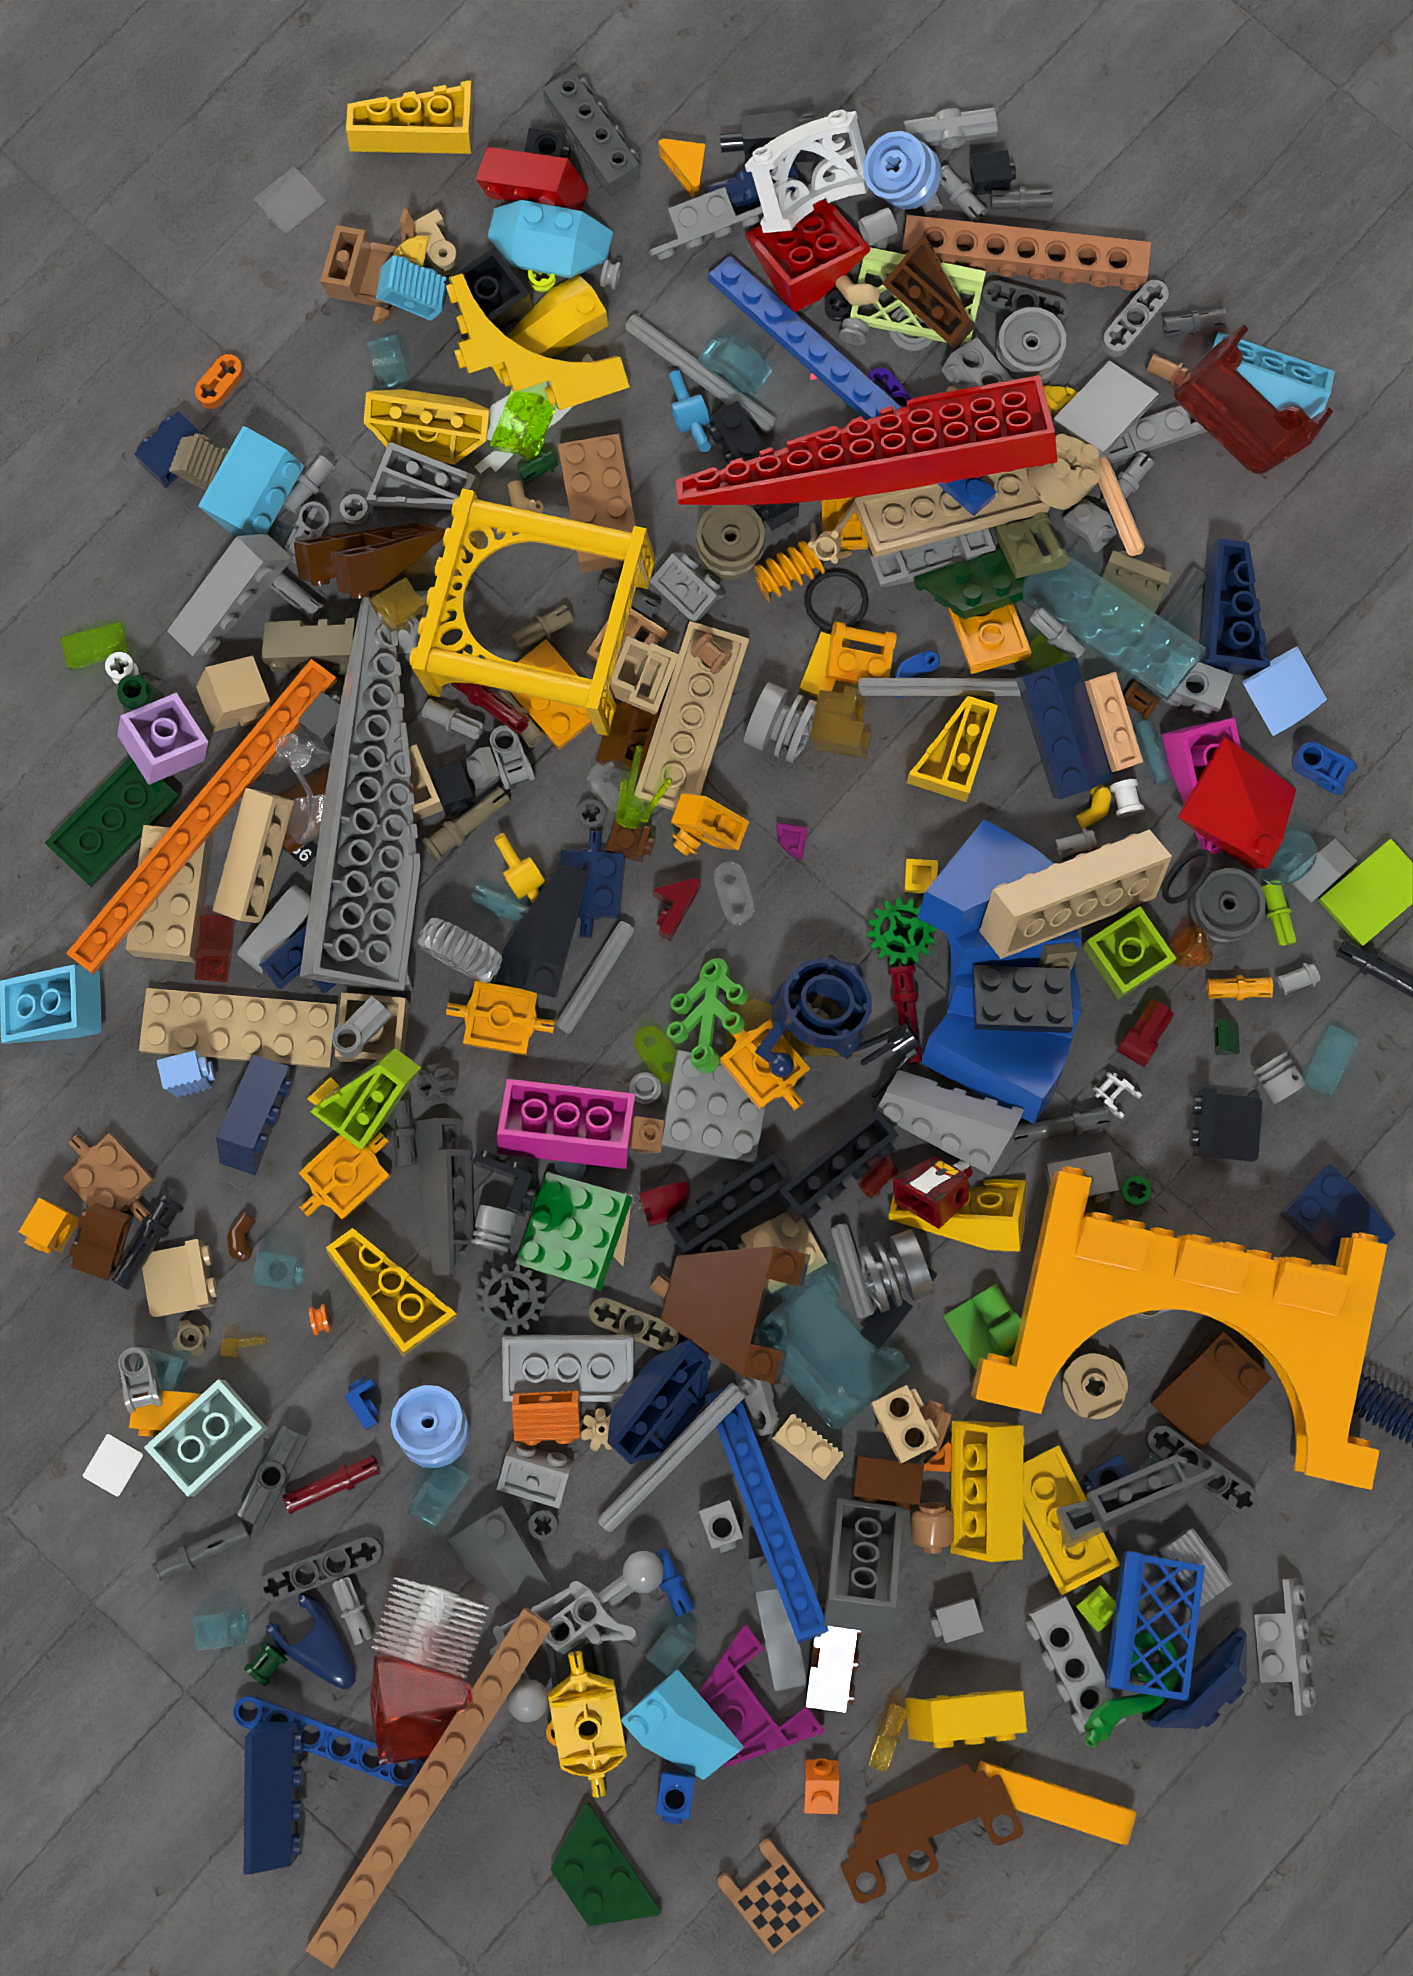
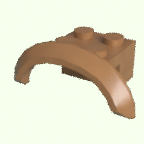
(355, 267)

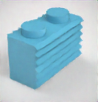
(411, 287)

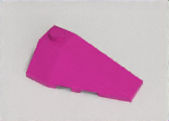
(1189, 753)

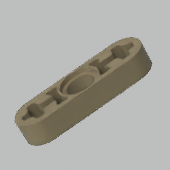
(614, 1308)

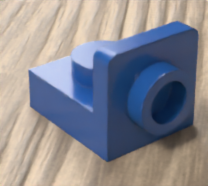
(363, 1409)

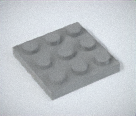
(710, 1114)

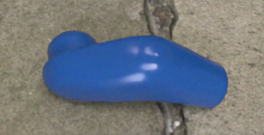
(918, 665)

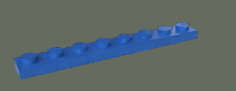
(770, 1523)

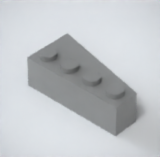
(228, 592)

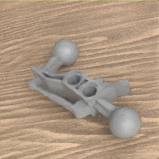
(641, 1574)

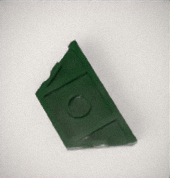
(974, 585)
(599, 1875)

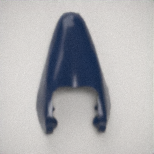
(321, 1649)

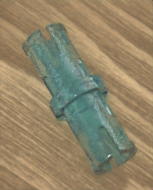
(1153, 752)
(501, 904)

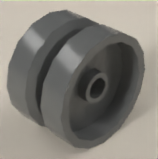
(1237, 891)

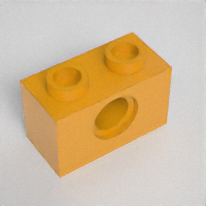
(48, 1227)

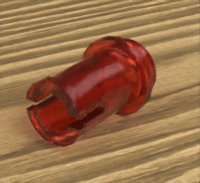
(877, 1178)

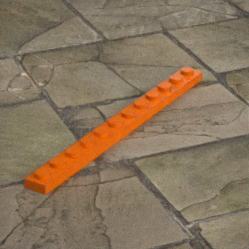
(199, 820)

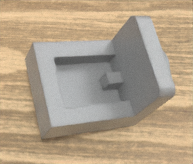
(1091, 524)

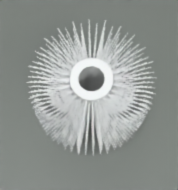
(430, 1627)

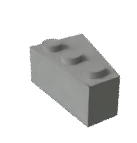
(417, 481)

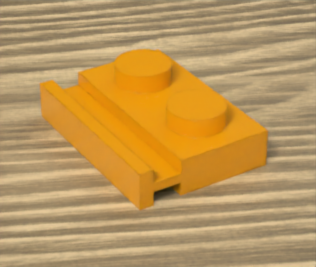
(852, 534)

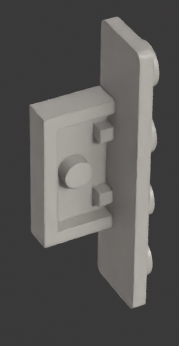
(700, 218)
(1284, 1647)

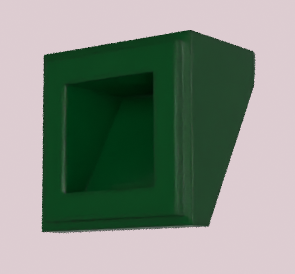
(1226, 1037)

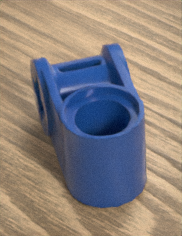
(1326, 767)

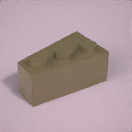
(294, 645)

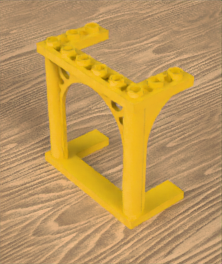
(472, 522)

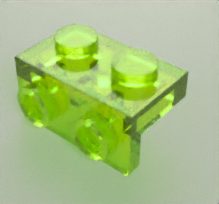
(523, 424)

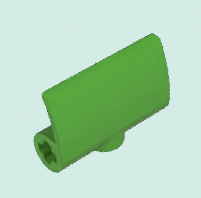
(985, 1325)

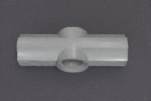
(953, 128)

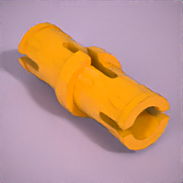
(1239, 988)

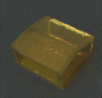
(397, 604)

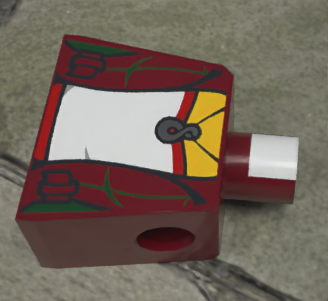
(933, 1190)

